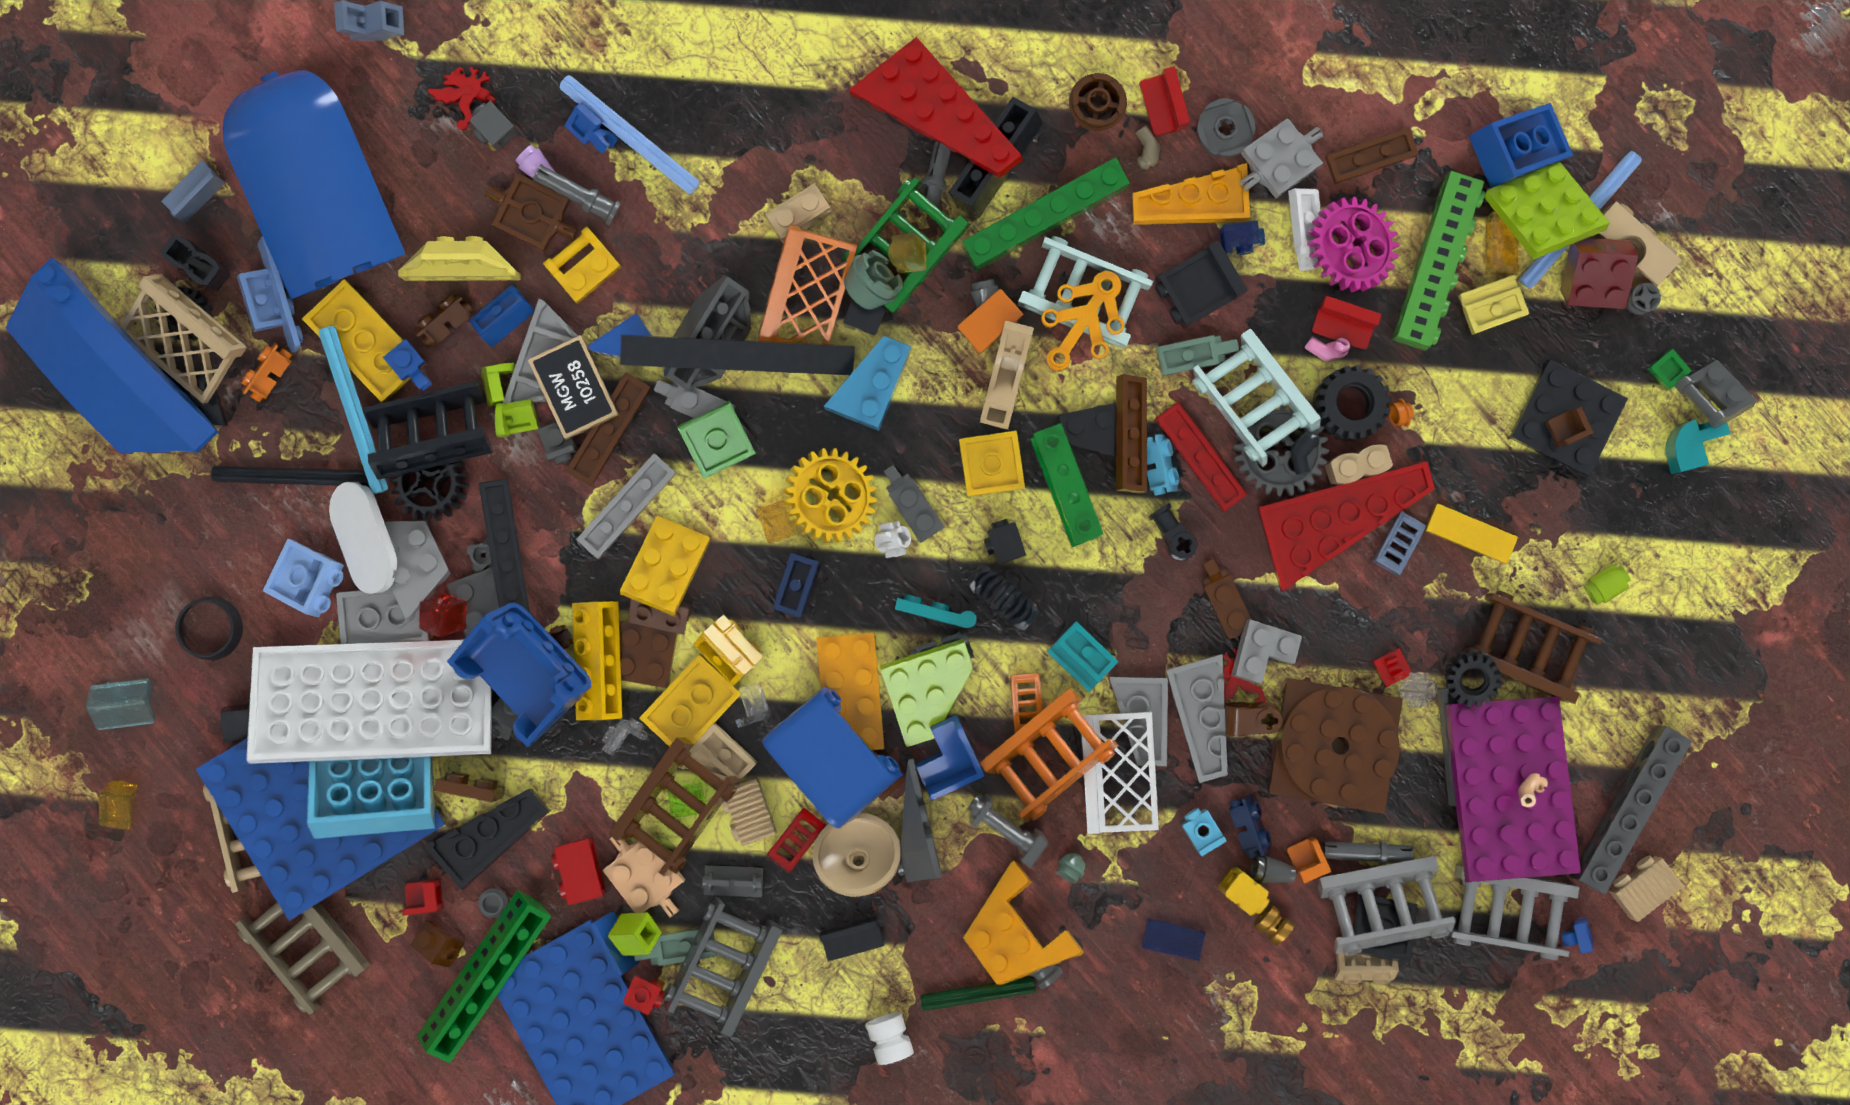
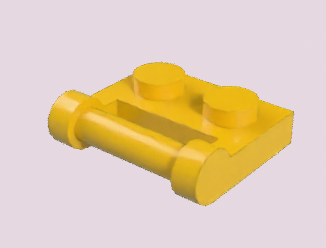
(588, 272)

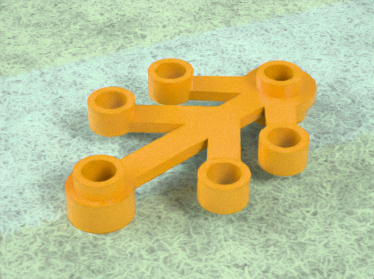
(1085, 316)

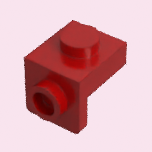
(644, 995)

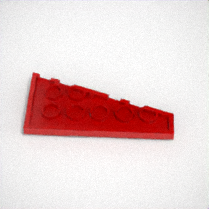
(932, 103)

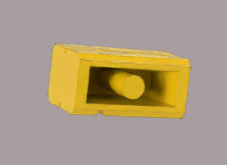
(728, 650)
(1244, 891)

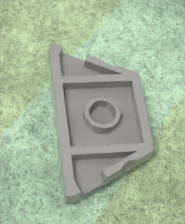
(543, 334)
(418, 564)

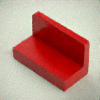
(1164, 103)
(1344, 320)

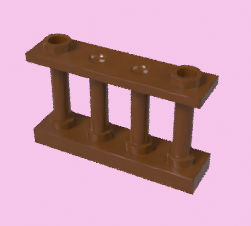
(1534, 675)
(645, 803)

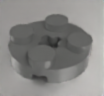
(1233, 114)

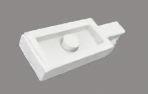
(1304, 209)

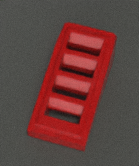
(782, 861)

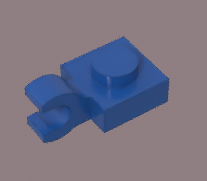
(587, 129)
(407, 363)

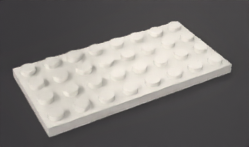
(364, 703)

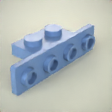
(267, 300)

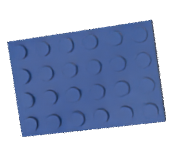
(578, 1028)

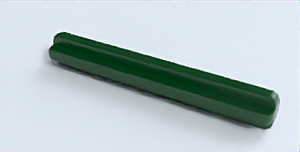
(977, 994)

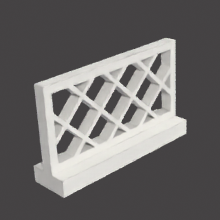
(1094, 777)

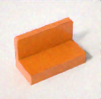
(988, 320)

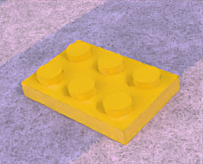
(665, 565)
(691, 703)

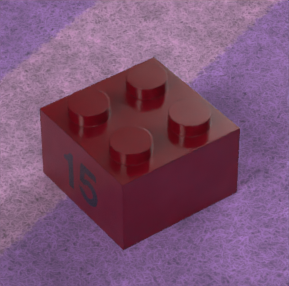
(1599, 273)

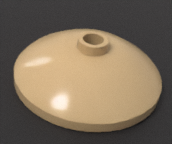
(861, 839)

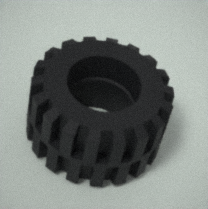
(1374, 394)

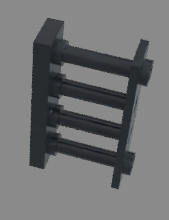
(431, 452)

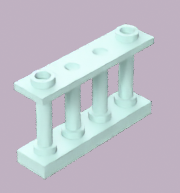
(1057, 246)
(1268, 371)

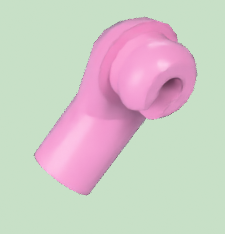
(1329, 351)

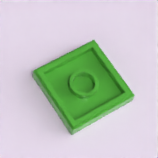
(716, 439)

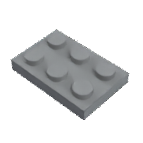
(375, 619)

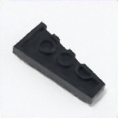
(479, 843)

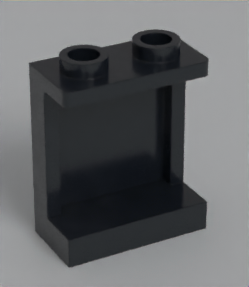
(1200, 285)

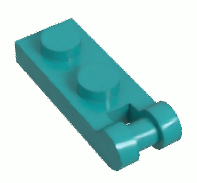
(938, 611)

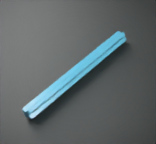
(351, 404)

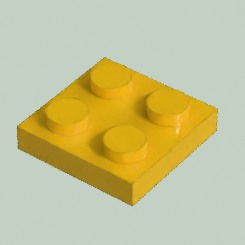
(992, 463)

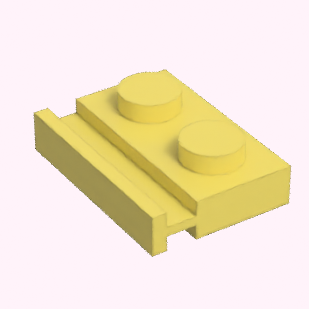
(1493, 304)

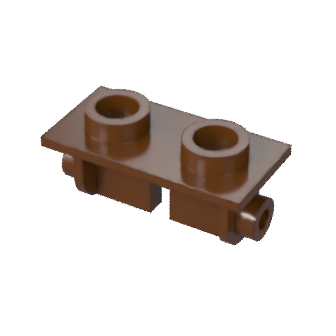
(451, 311)
(651, 617)

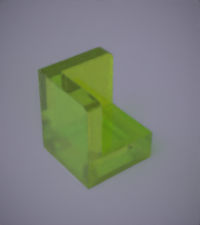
(679, 808)

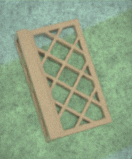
(188, 316)

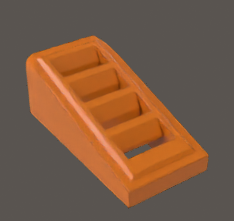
(1025, 678)

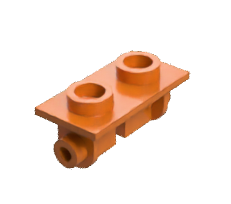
(258, 380)

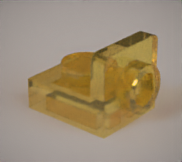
(117, 804)

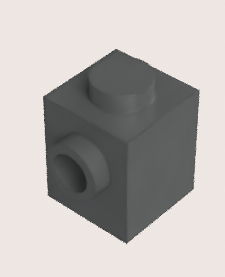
(492, 126)

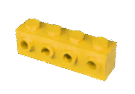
(598, 654)

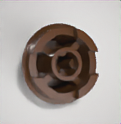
(1098, 102)

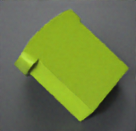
(492, 383)
(515, 418)

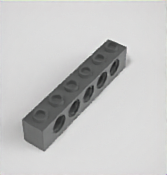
(1631, 808)

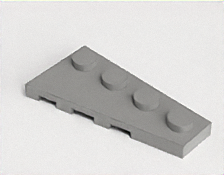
(1200, 705)

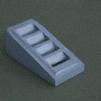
(1389, 565)

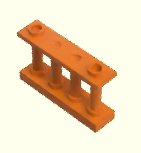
(1044, 725)

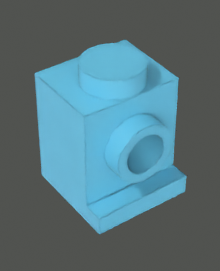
(1206, 843)

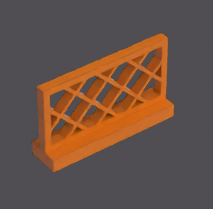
(784, 277)

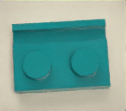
(1082, 656)

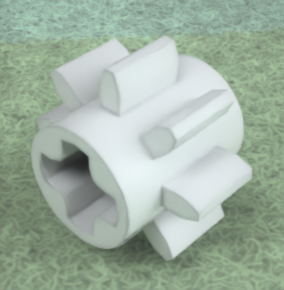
(892, 539)

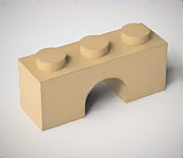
(1655, 258)

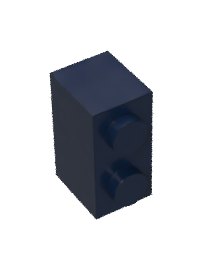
(796, 585)

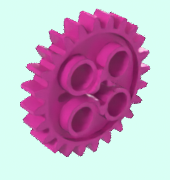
(1373, 233)

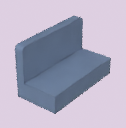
(193, 192)

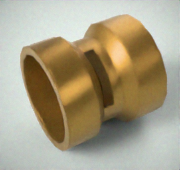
(1274, 925)

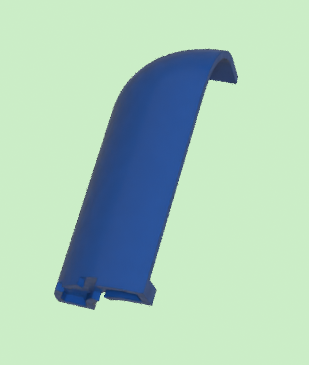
(307, 182)

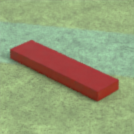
(1200, 456)

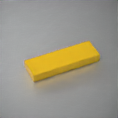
(1471, 533)

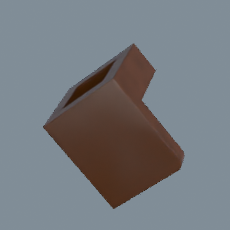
(1569, 427)

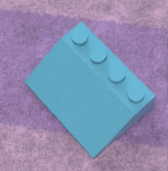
(370, 796)

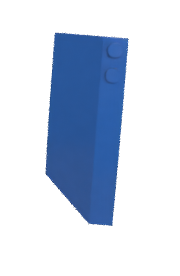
(103, 368)

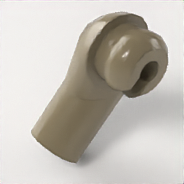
(1151, 148)

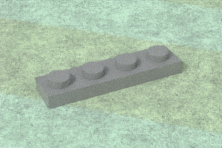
(626, 506)

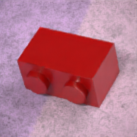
(579, 871)

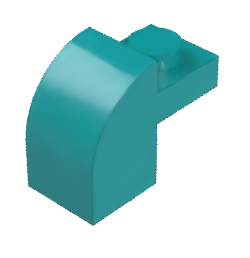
(1685, 445)

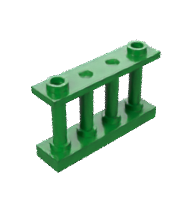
(935, 251)
(1066, 485)

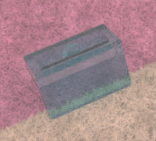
(120, 704)

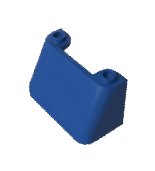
(522, 668)
(830, 759)

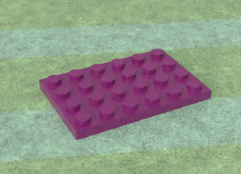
(1490, 758)

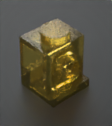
(903, 253)

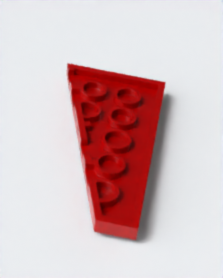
(1324, 523)

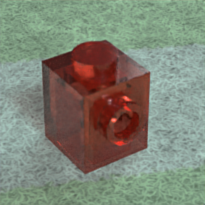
(442, 615)

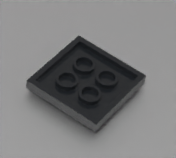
(1556, 393)

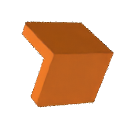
(1308, 859)

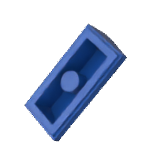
(501, 316)
(601, 929)

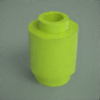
(1607, 584)

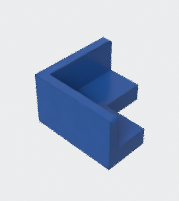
(955, 763)

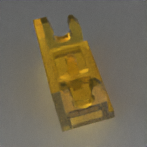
(1500, 248)

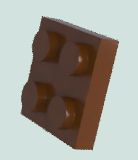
(646, 654)
(460, 785)

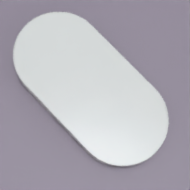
(363, 537)

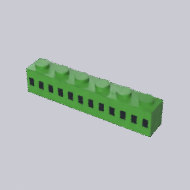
(1438, 261)

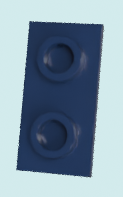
(1255, 836)

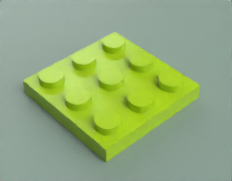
(1546, 210)

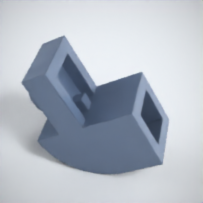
(369, 22)

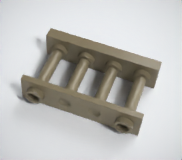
(332, 939)

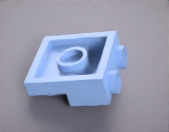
(304, 578)

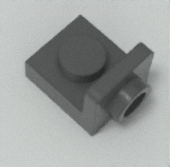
(556, 447)

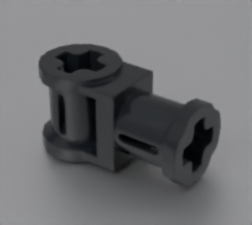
(1172, 532)

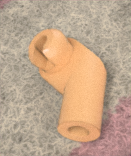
(1527, 788)

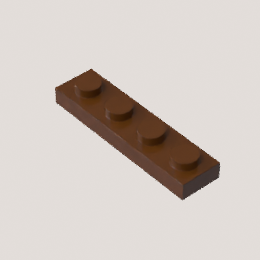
(1131, 434)
(605, 437)

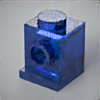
(1241, 237)

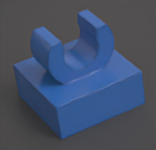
(1579, 935)

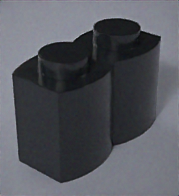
(195, 262)

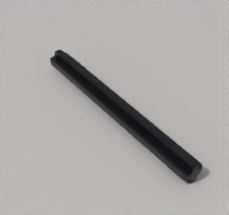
(287, 475)

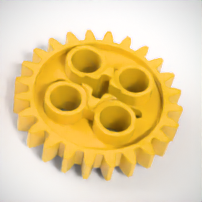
(816, 516)

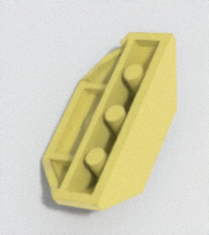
(457, 262)

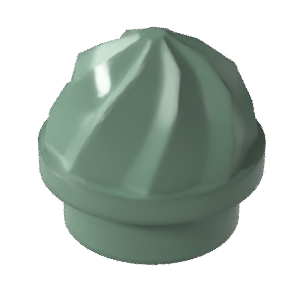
(1071, 867)

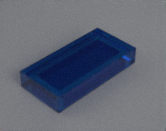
(1173, 939)

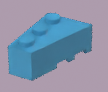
(871, 385)

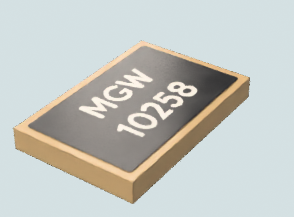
(573, 387)

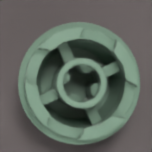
(871, 281)

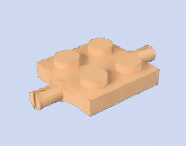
(638, 878)

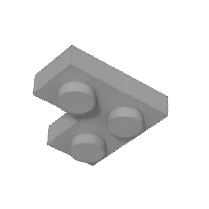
(1260, 643)

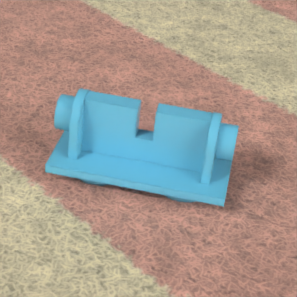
(1165, 475)

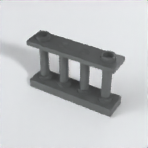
(1029, 842)
(739, 989)

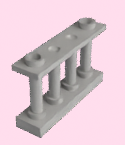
(1392, 877)
(1530, 889)

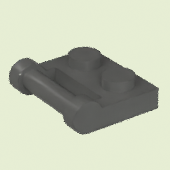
(1721, 389)

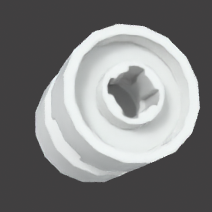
(889, 1037)

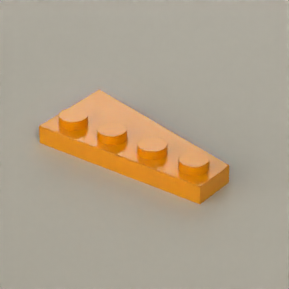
(1195, 200)

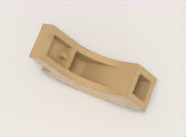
(1006, 375)

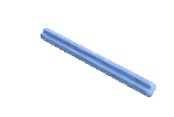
(630, 135)
(1599, 198)

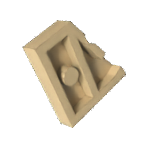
(722, 754)

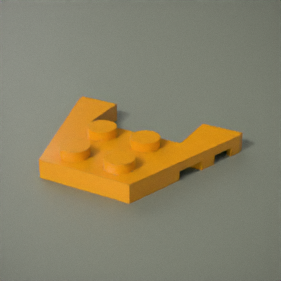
(1004, 940)

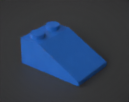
(1520, 144)

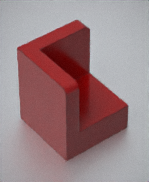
(423, 897)

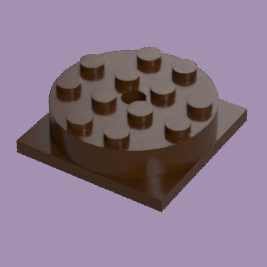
(1304, 755)

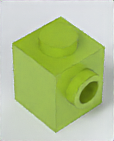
(635, 934)

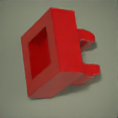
(1391, 667)

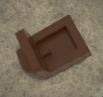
(436, 945)

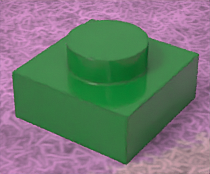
(1669, 369)

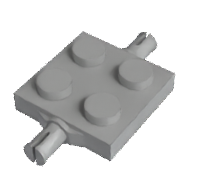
(1281, 158)

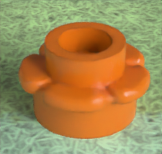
(1401, 413)

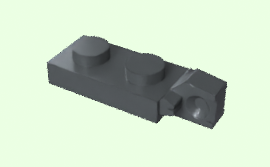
(912, 505)

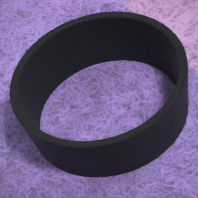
(235, 633)

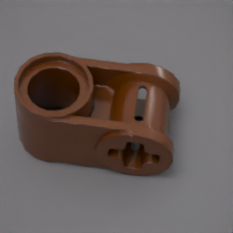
(1247, 718)

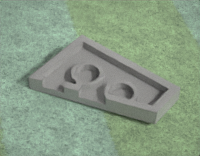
(1145, 695)

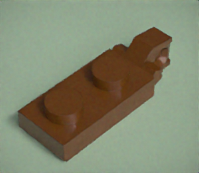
(1224, 599)

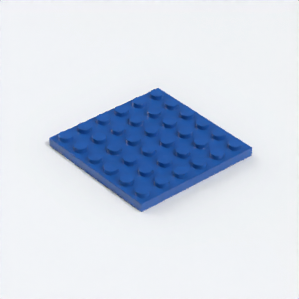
(270, 818)

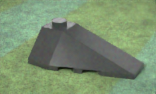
(918, 849)

